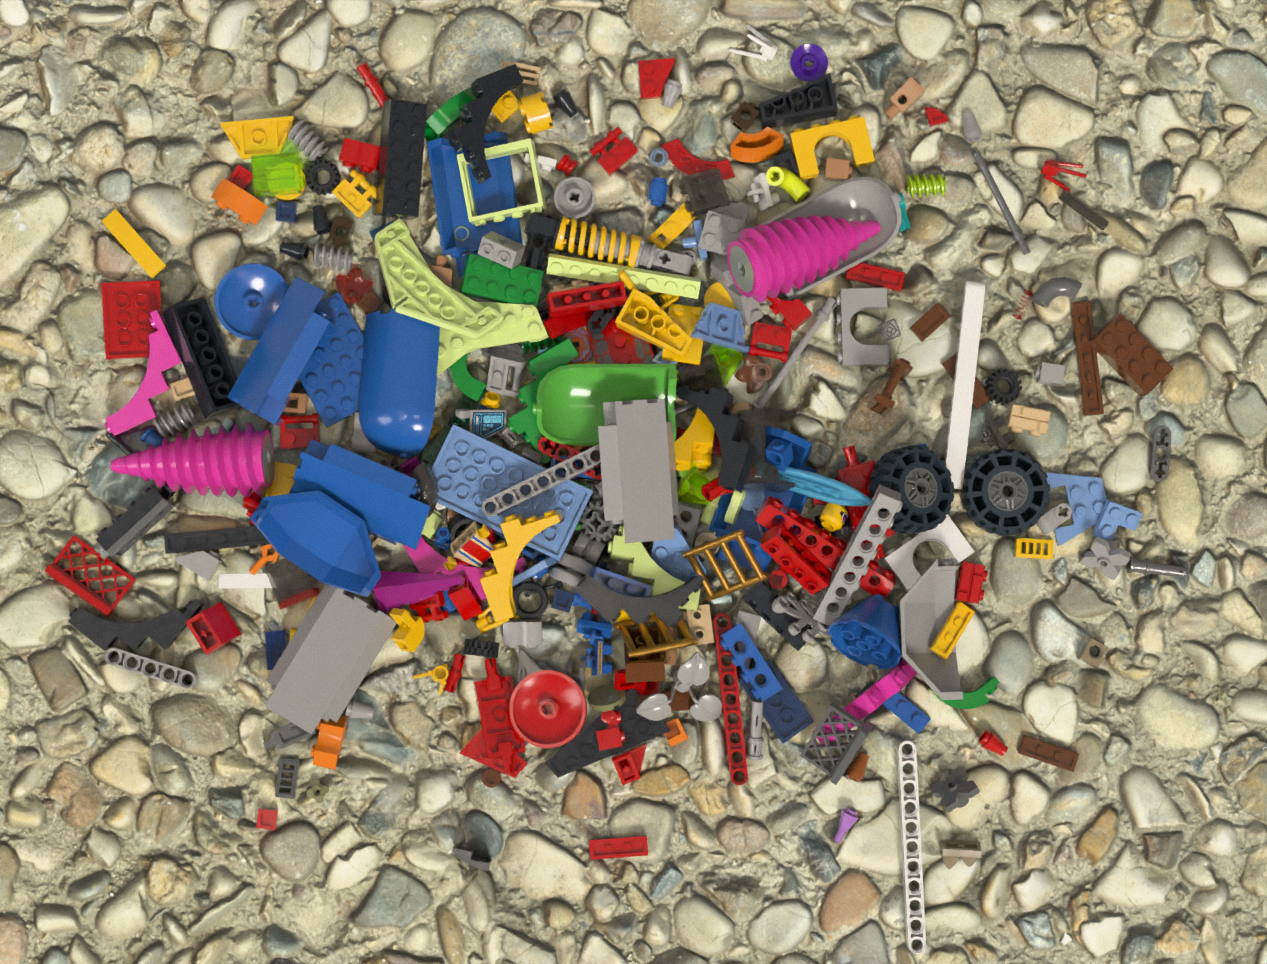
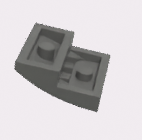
(466, 855)

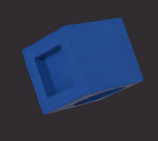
(779, 454)

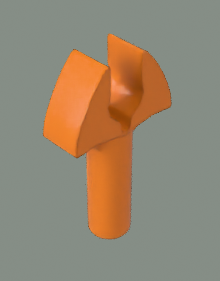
(262, 561)

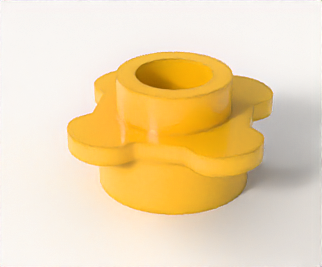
(491, 400)

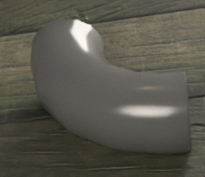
(1054, 288)

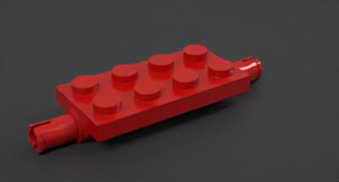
(857, 476)
(493, 703)

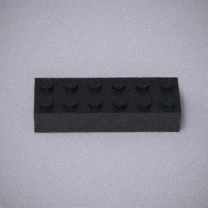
(400, 159)
(202, 355)

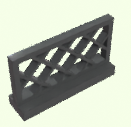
(848, 753)

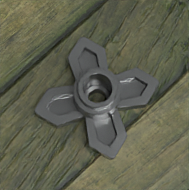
(956, 791)

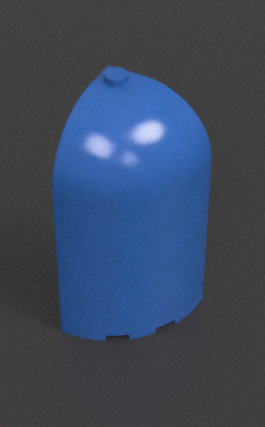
(398, 382)

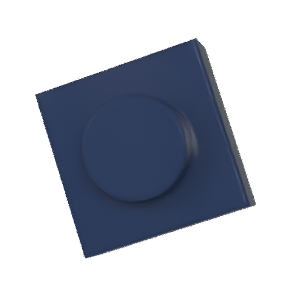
(286, 212)
(562, 601)

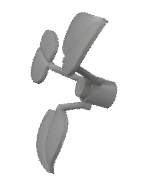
(690, 672)

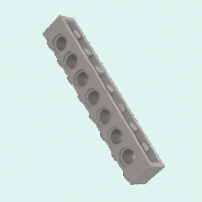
(882, 498)

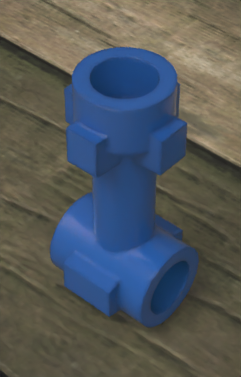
(442, 539)

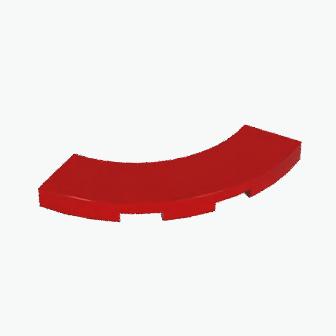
(691, 165)

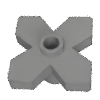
(1106, 556)

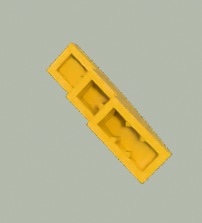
(133, 243)

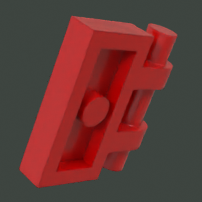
(618, 155)
(434, 604)

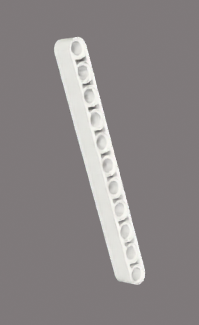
(964, 380)
(915, 855)

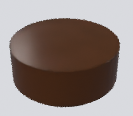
(491, 777)

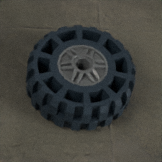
(923, 487)
(1026, 490)

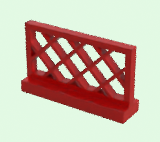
(81, 590)

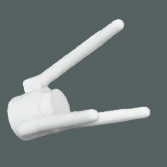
(768, 48)

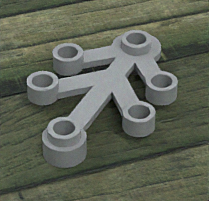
(781, 605)

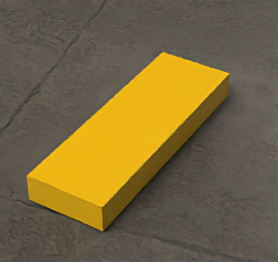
(952, 630)

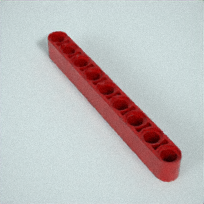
(733, 708)

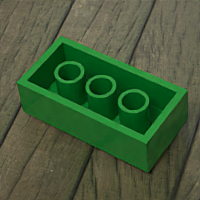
(498, 283)

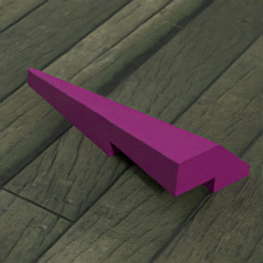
(403, 587)

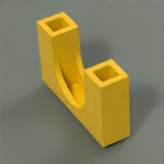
(852, 131)

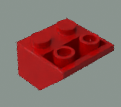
(213, 628)

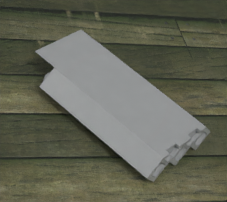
(327, 658)

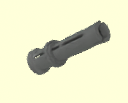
(1147, 566)

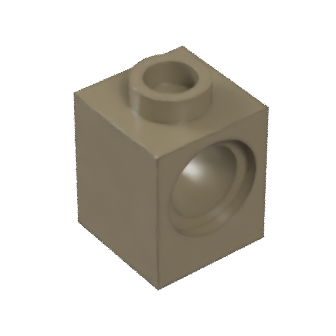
(1085, 655)

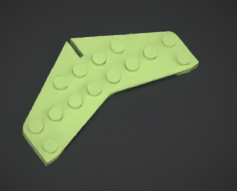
(425, 295)
(518, 325)

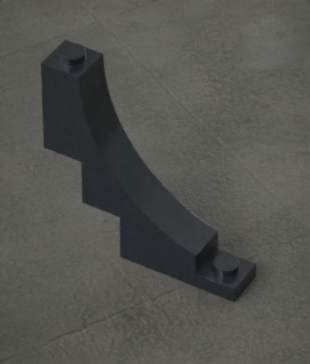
(162, 629)

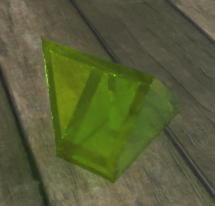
(726, 361)
(691, 487)

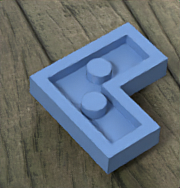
(1114, 515)

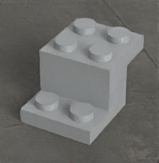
(722, 228)

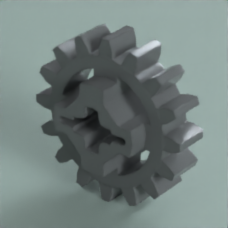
(595, 523)

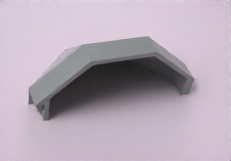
(921, 617)

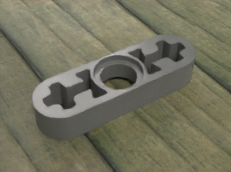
(1156, 439)

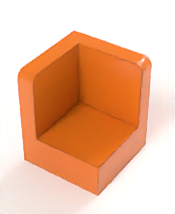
(677, 732)

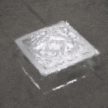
(889, 330)

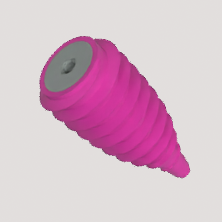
(792, 252)
(207, 462)

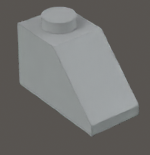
(201, 563)

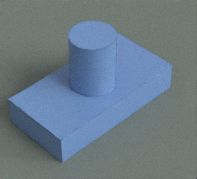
(693, 241)

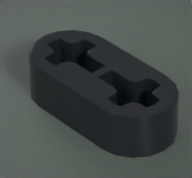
(604, 320)

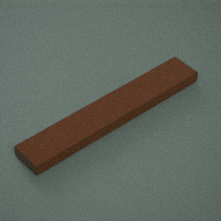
(1087, 359)

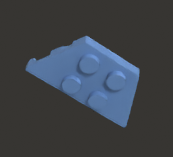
(721, 327)

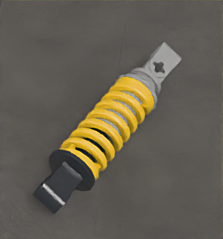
(629, 250)

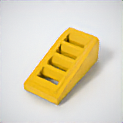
(1018, 548)

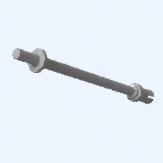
(821, 316)

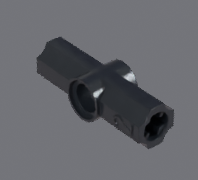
(536, 254)

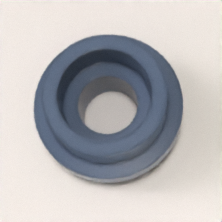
(653, 159)

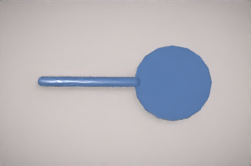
(753, 500)

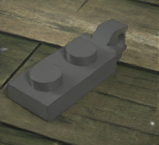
(287, 736)

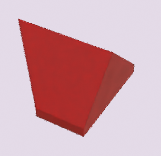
(629, 764)

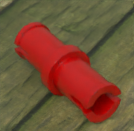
(454, 673)

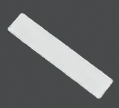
(244, 581)

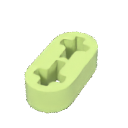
(734, 507)

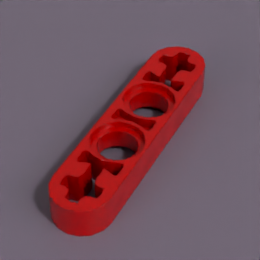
(573, 452)

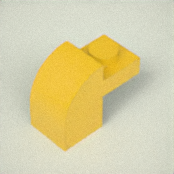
(410, 630)

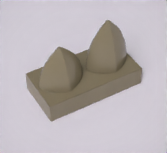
(954, 849)

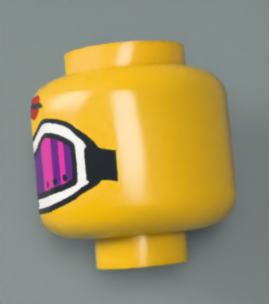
(833, 516)

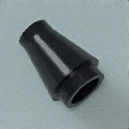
(565, 103)
(321, 222)
(295, 250)

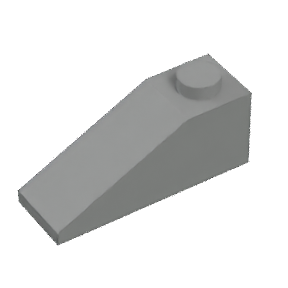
(751, 625)

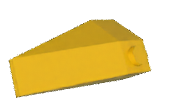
(649, 322)

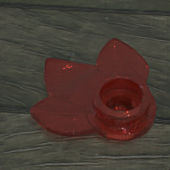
(353, 283)

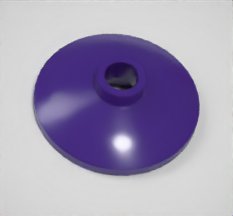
(809, 53)

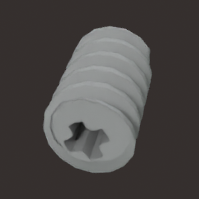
(306, 142)
(332, 258)
(176, 421)

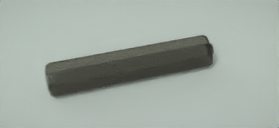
(1083, 210)

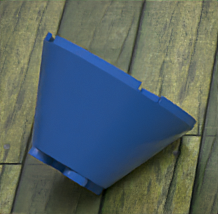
(869, 633)

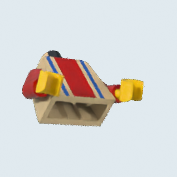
(472, 547)

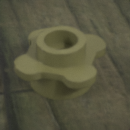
(317, 786)

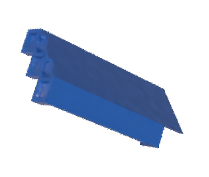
(489, 197)

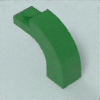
(447, 115)
(465, 382)
(972, 699)

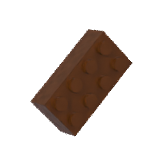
(1130, 355)

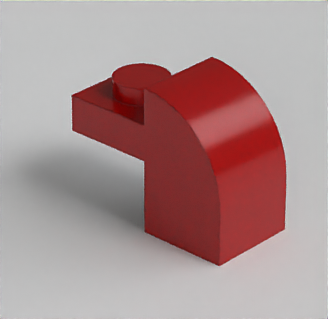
(642, 687)

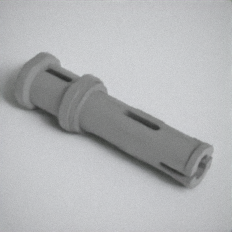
(755, 731)

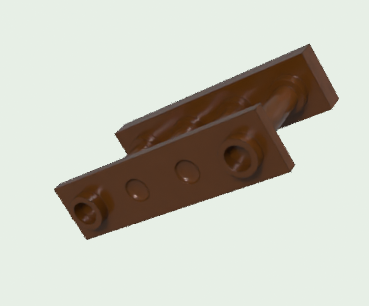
(883, 402)

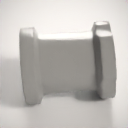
(510, 438)

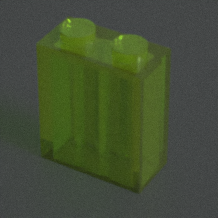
(277, 174)

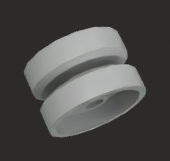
(575, 188)
(574, 569)

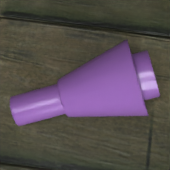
(847, 819)

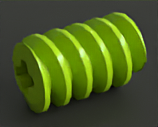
(926, 185)

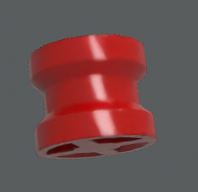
(567, 165)
(777, 579)

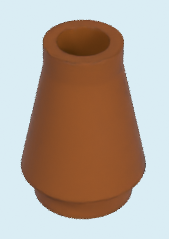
(857, 769)

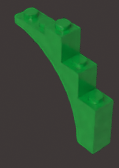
(540, 365)

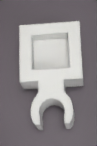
(545, 163)

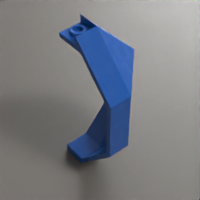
(320, 539)

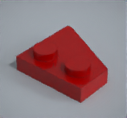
(653, 76)

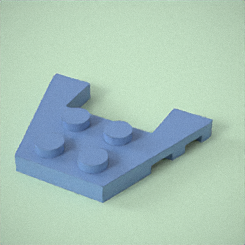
(1086, 500)

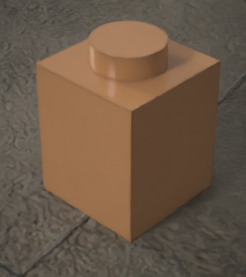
(837, 170)

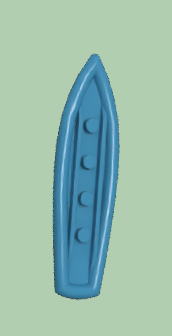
(823, 488)

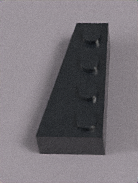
(800, 105)

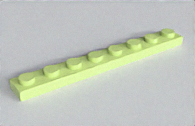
(608, 273)

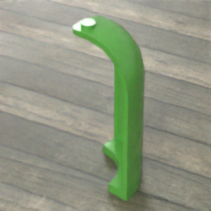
(574, 394)

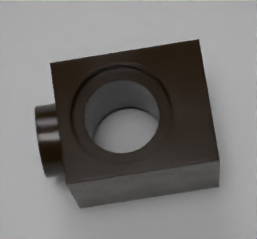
(741, 124)
(339, 223)

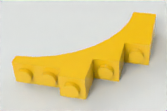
(697, 437)
(499, 582)

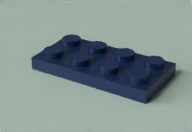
(782, 710)

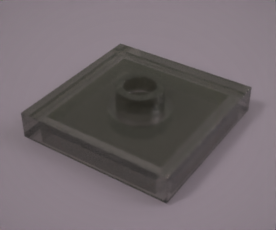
(701, 376)

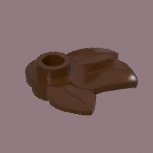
(751, 373)

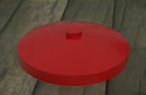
(548, 709)

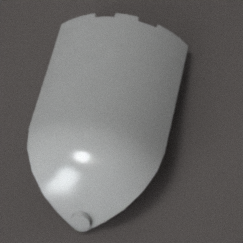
(853, 200)

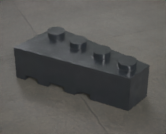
(761, 600)

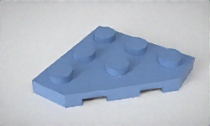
(669, 556)

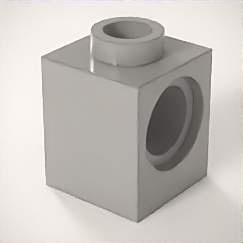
(1050, 374)

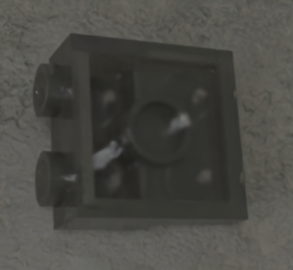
(704, 192)
(288, 579)

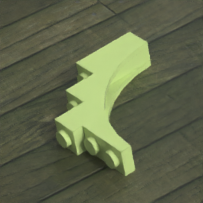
(645, 570)

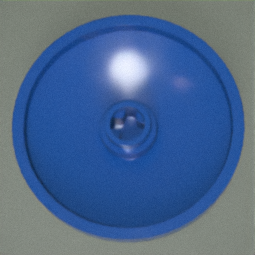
(249, 299)

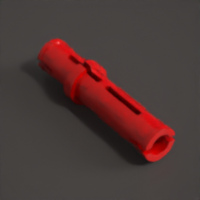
(372, 83)

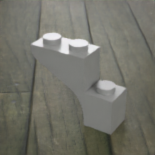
(748, 307)

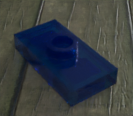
(274, 647)

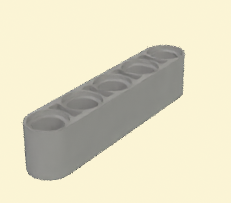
(142, 668)

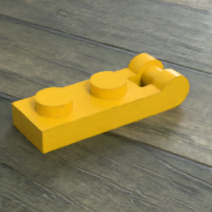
(672, 227)

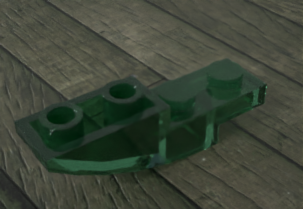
(464, 403)

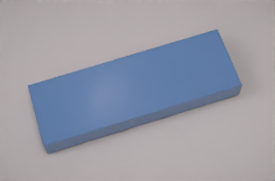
(533, 570)

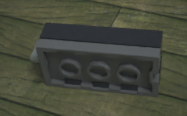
(133, 524)

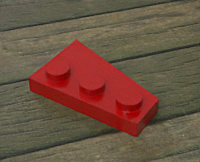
(476, 750)

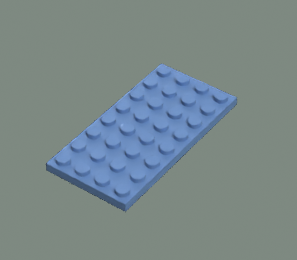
(477, 469)

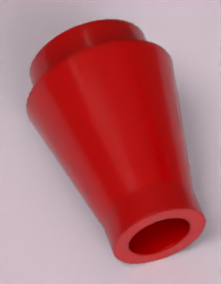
(992, 743)

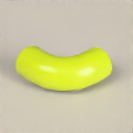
(788, 181)

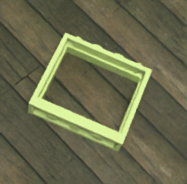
(496, 152)

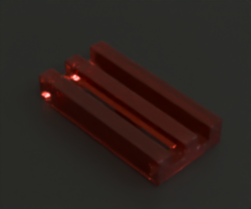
(298, 598)

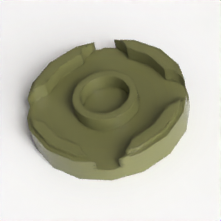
(605, 698)

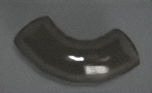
(427, 485)

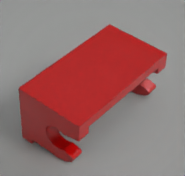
(466, 600)

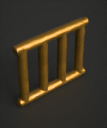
(723, 543)
(651, 647)

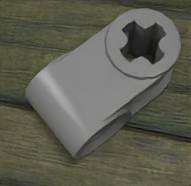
(1052, 520)

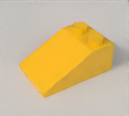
(686, 318)

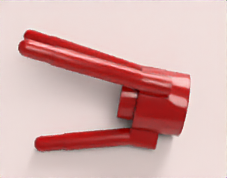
(1052, 167)

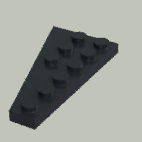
(585, 749)

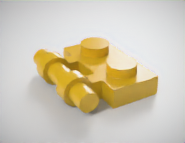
(352, 198)

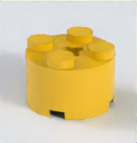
(536, 113)

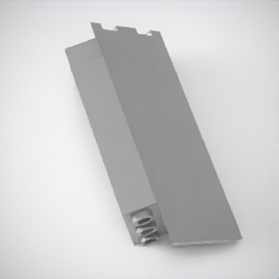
(639, 469)

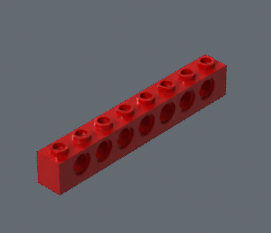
(830, 557)

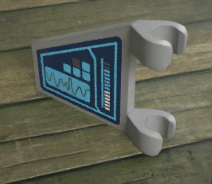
(484, 421)

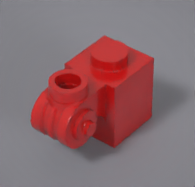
(611, 736)

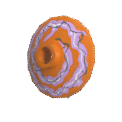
(585, 350)

